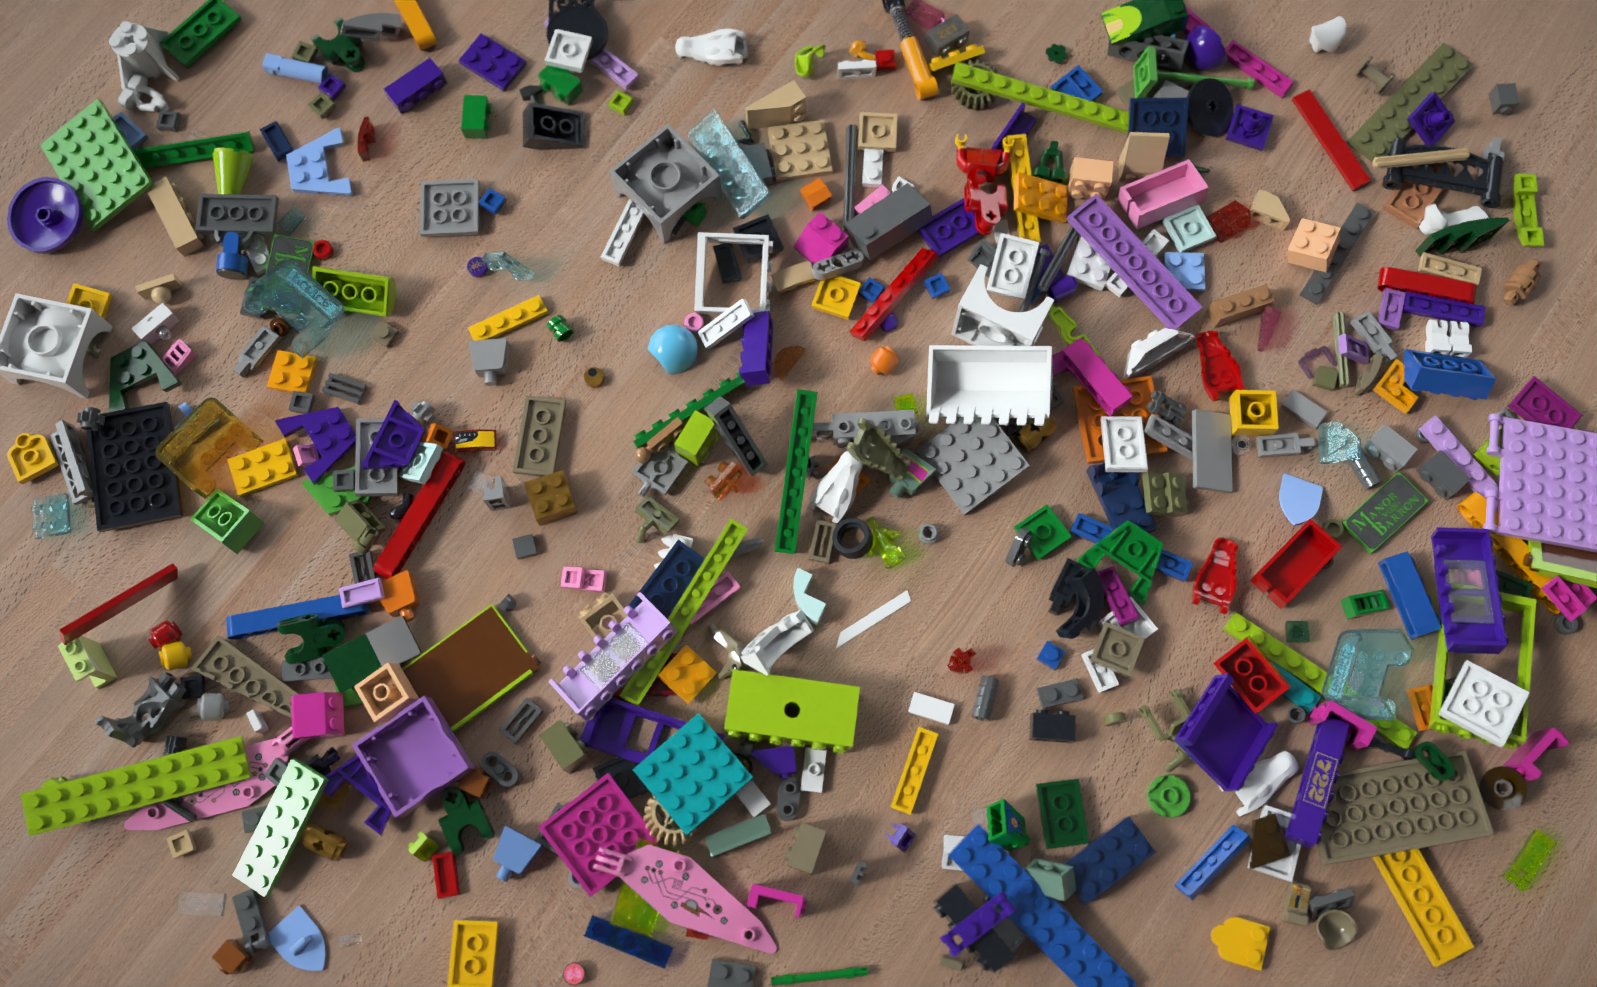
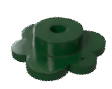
(1055, 49)

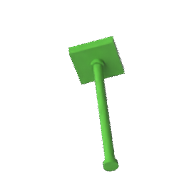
(1146, 75)

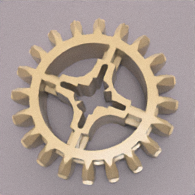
(663, 831)

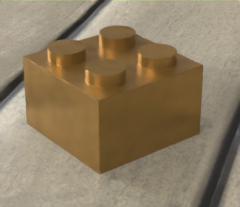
(551, 497)

